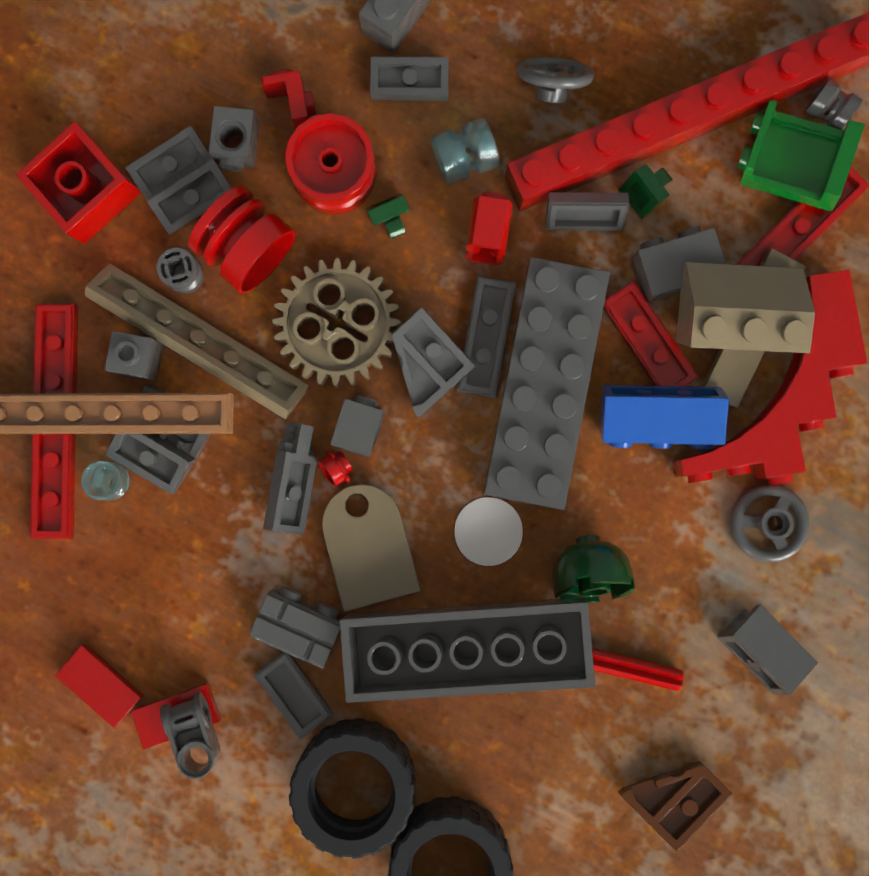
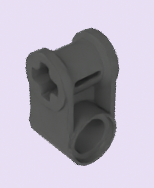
(191, 732)

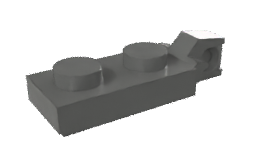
(291, 481)

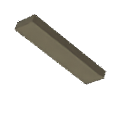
(736, 368)

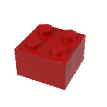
(78, 183)

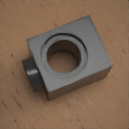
(233, 122)
(134, 356)
(358, 426)

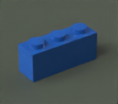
(663, 416)

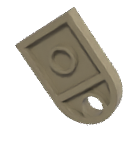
(368, 551)

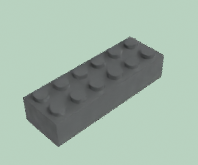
(546, 383)
(467, 650)

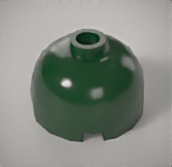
(592, 570)

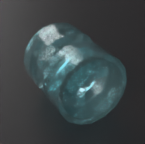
(451, 153)

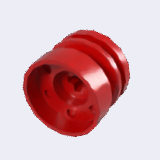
(241, 239)

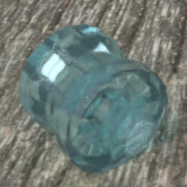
(97, 483)

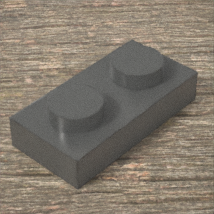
(409, 78)

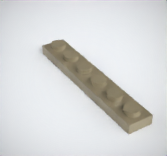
(196, 340)

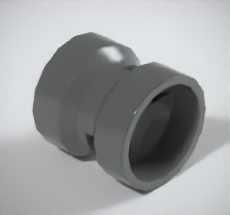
(840, 111)
(187, 276)

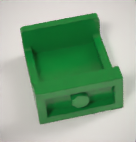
(799, 157)

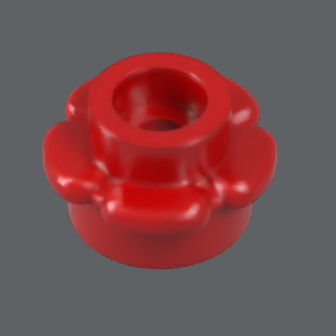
(335, 467)

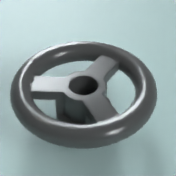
(553, 78)
(784, 523)

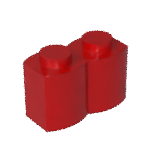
(488, 229)

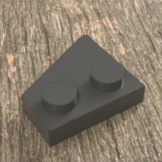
(428, 360)

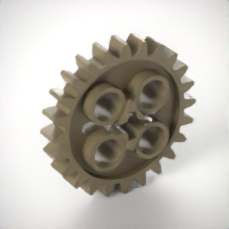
(356, 293)

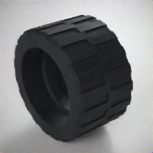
(451, 817)
(342, 835)

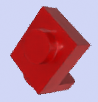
(290, 83)

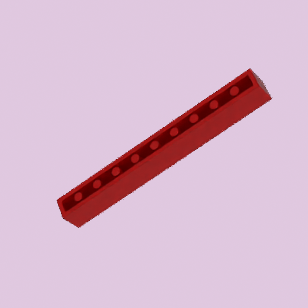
(689, 113)

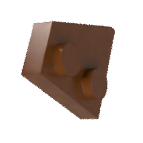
(677, 801)

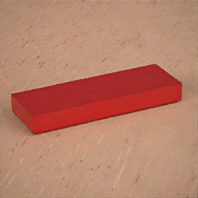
(648, 338)

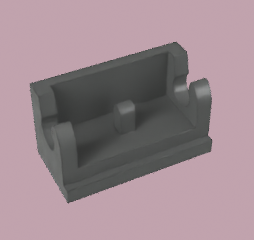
(768, 650)

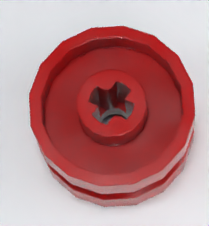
(312, 160)

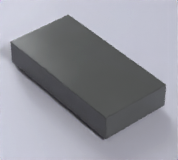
(586, 211)
(294, 694)

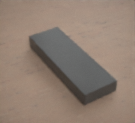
(487, 335)

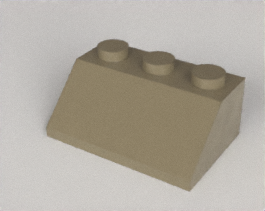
(745, 308)

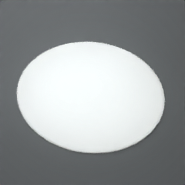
(488, 531)

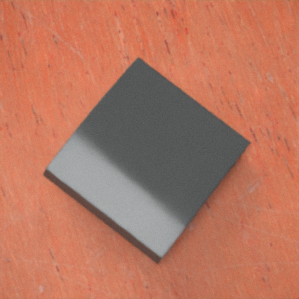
(179, 179)
(158, 457)

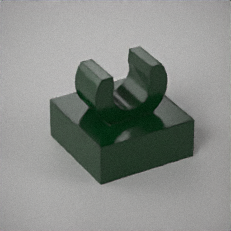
(646, 189)
(388, 213)

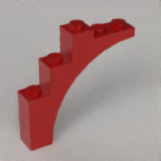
(802, 398)

